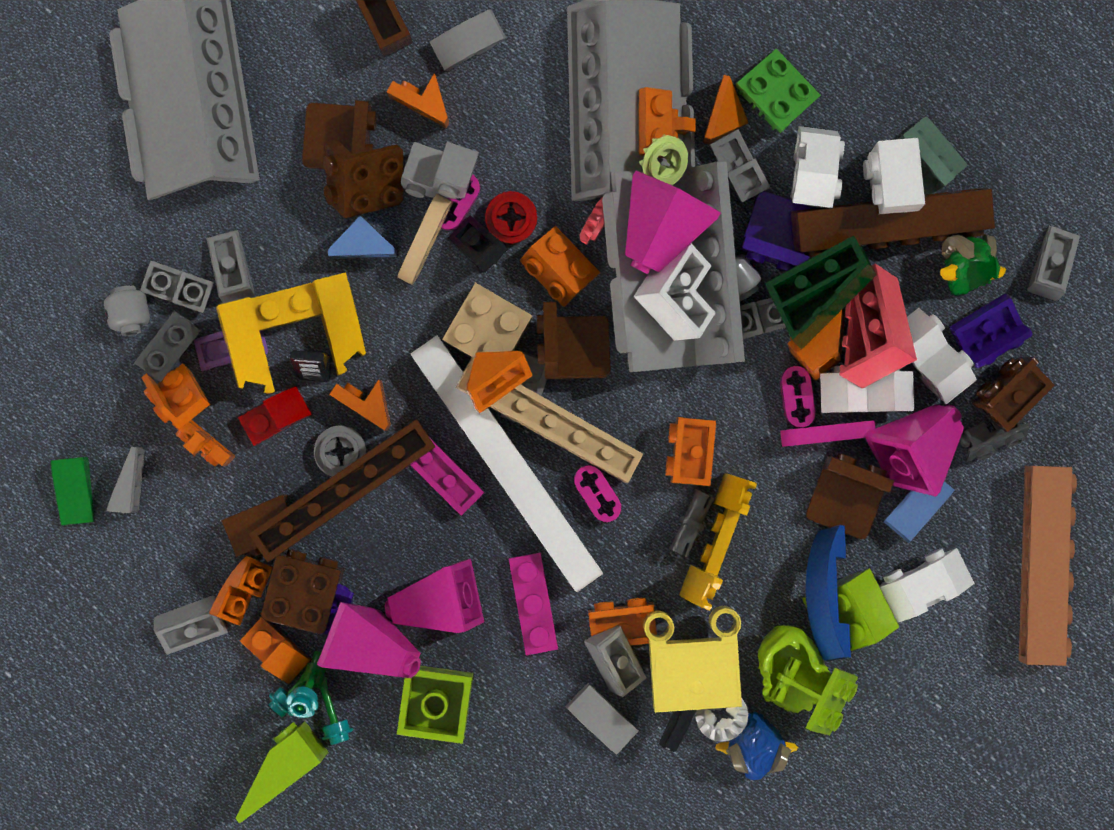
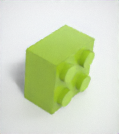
(435, 704)

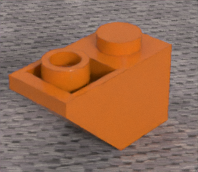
(823, 350)

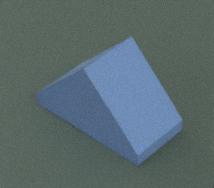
(361, 242)

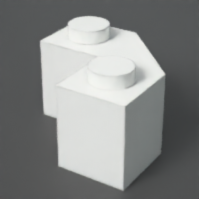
(817, 167)
(940, 365)
(888, 394)
(937, 579)

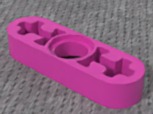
(826, 433)

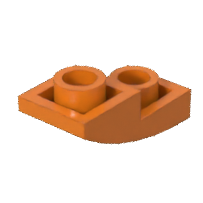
(235, 595)

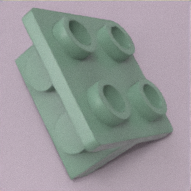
(938, 157)

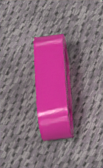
(463, 206)
(805, 395)
(604, 489)

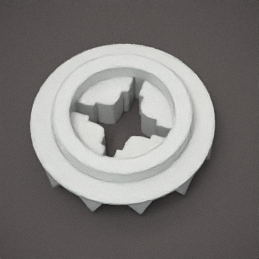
(725, 729)

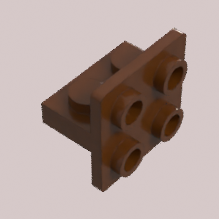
(1013, 391)

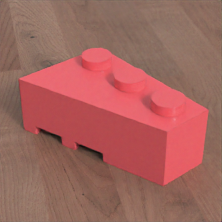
(877, 332)

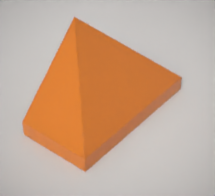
(726, 112)
(495, 376)

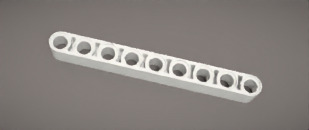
(508, 467)

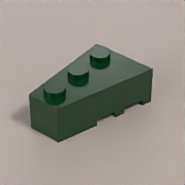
(820, 289)

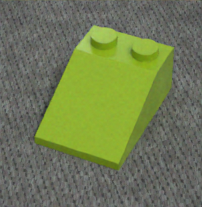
(291, 757)

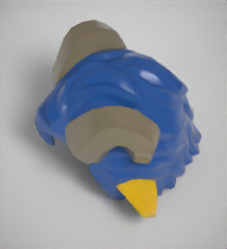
(758, 748)

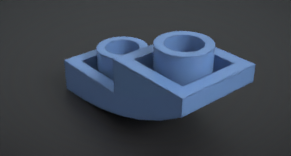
(916, 511)

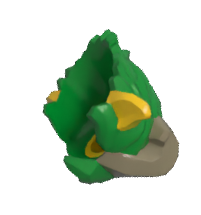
(970, 263)

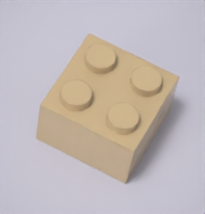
(486, 324)

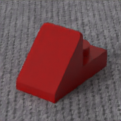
(274, 415)

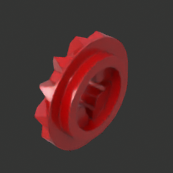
(522, 206)

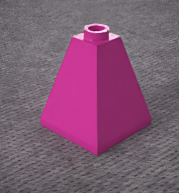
(662, 222)
(918, 447)
(439, 601)
(368, 643)

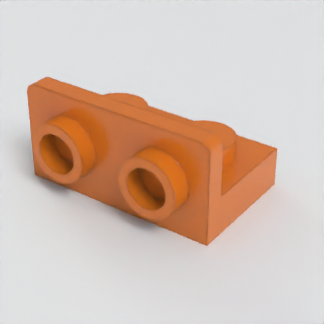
(176, 396)

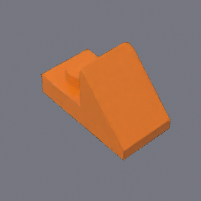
(428, 105)
(374, 406)
(275, 650)

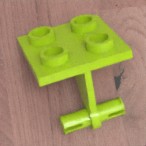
(827, 713)

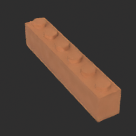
(1046, 565)

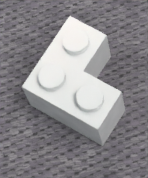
(895, 176)
(673, 298)

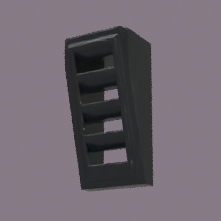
(311, 365)

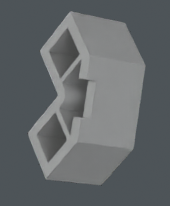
(438, 172)

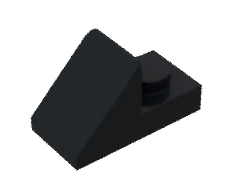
(477, 244)

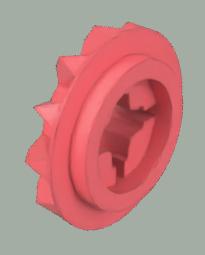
(593, 225)

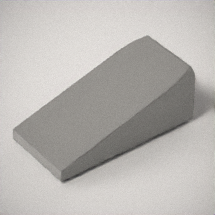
(1054, 264)
(230, 267)
(128, 487)

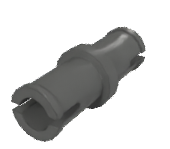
(691, 523)

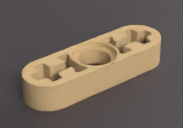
(424, 239)

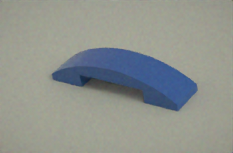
(822, 594)

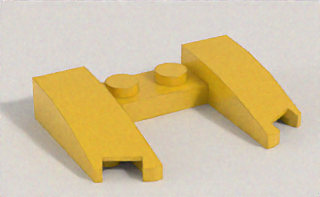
(248, 316)
(704, 582)

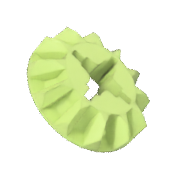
(673, 151)

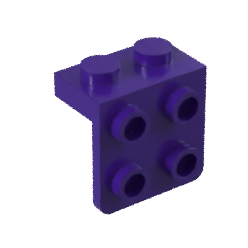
(770, 232)

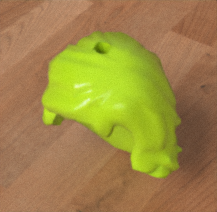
(773, 657)

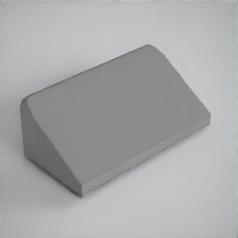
(188, 626)
(615, 660)

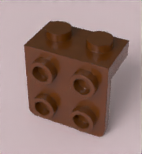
(336, 122)
(363, 180)
(573, 345)
(848, 495)
(302, 591)

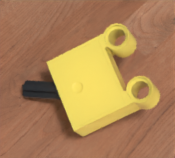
(693, 673)

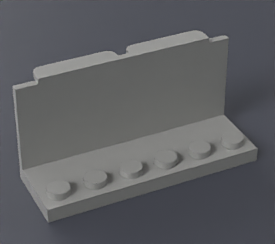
(611, 56)
(183, 94)
(634, 328)

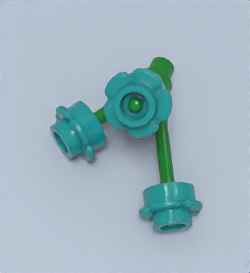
(303, 701)

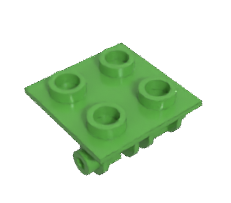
(777, 91)

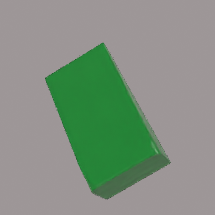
(73, 490)

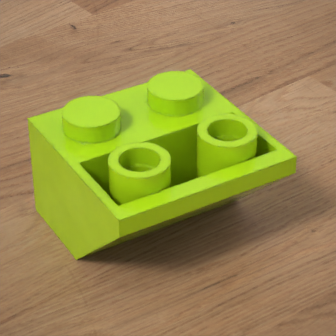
(864, 609)

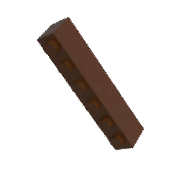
(940, 217)
(341, 491)

